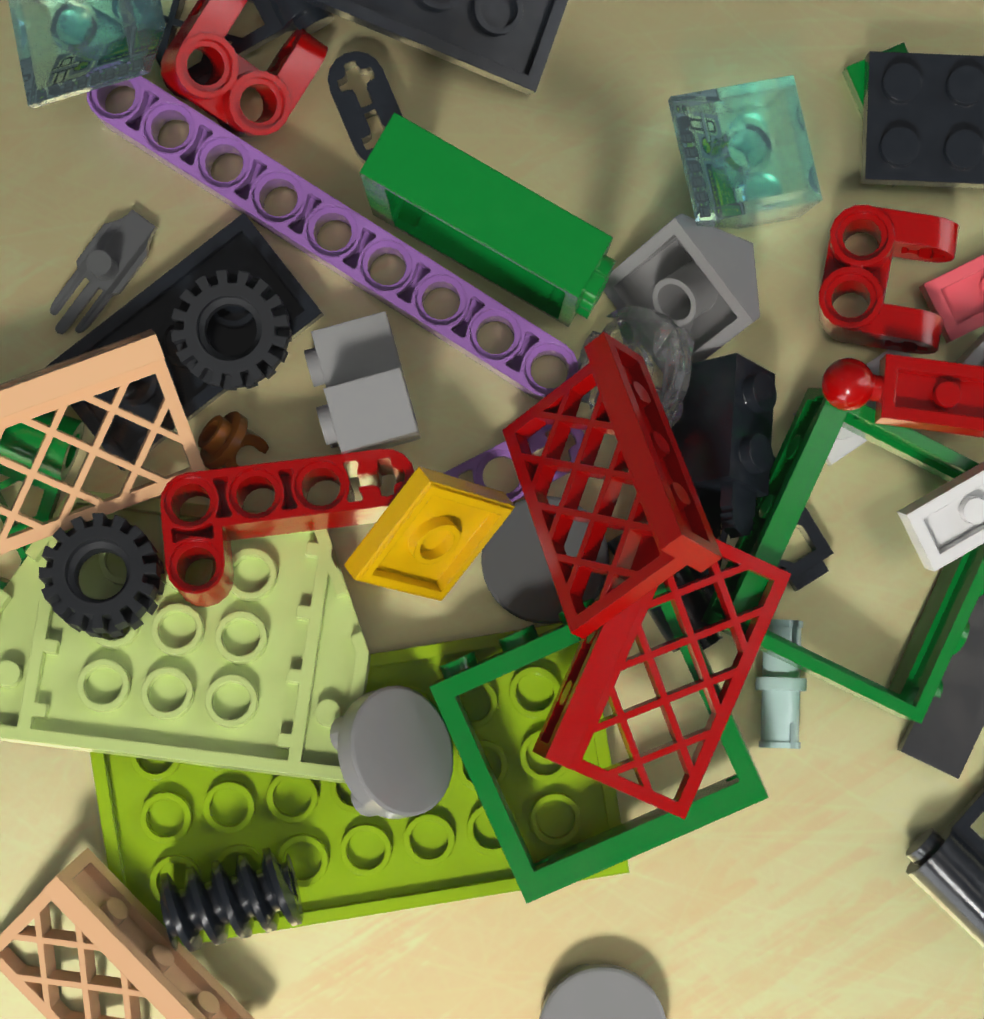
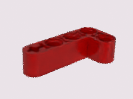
(288, 514)

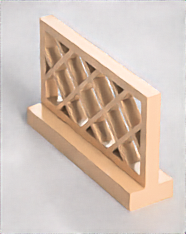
(81, 380)
(130, 937)

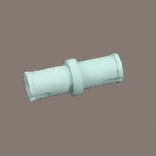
(781, 692)

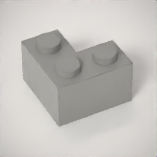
(364, 386)

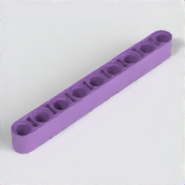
(313, 209)

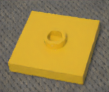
(429, 534)

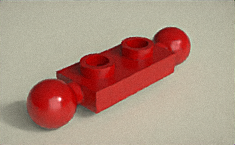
(911, 392)

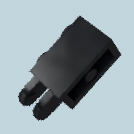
(728, 439)

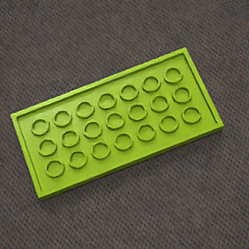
(354, 865)

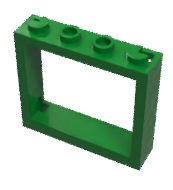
(486, 221)
(792, 478)
(610, 846)

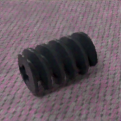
(230, 900)

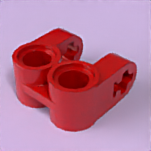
(231, 74)
(900, 236)

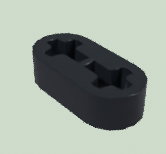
(348, 106)

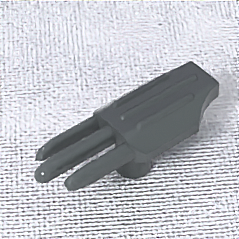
(108, 265)

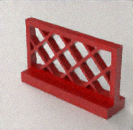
(655, 469)
(604, 655)

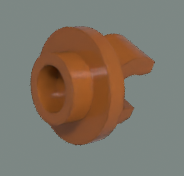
(224, 438)

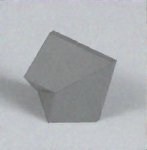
(695, 278)

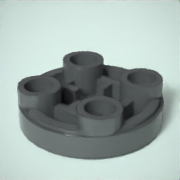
(519, 571)

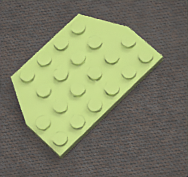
(194, 684)

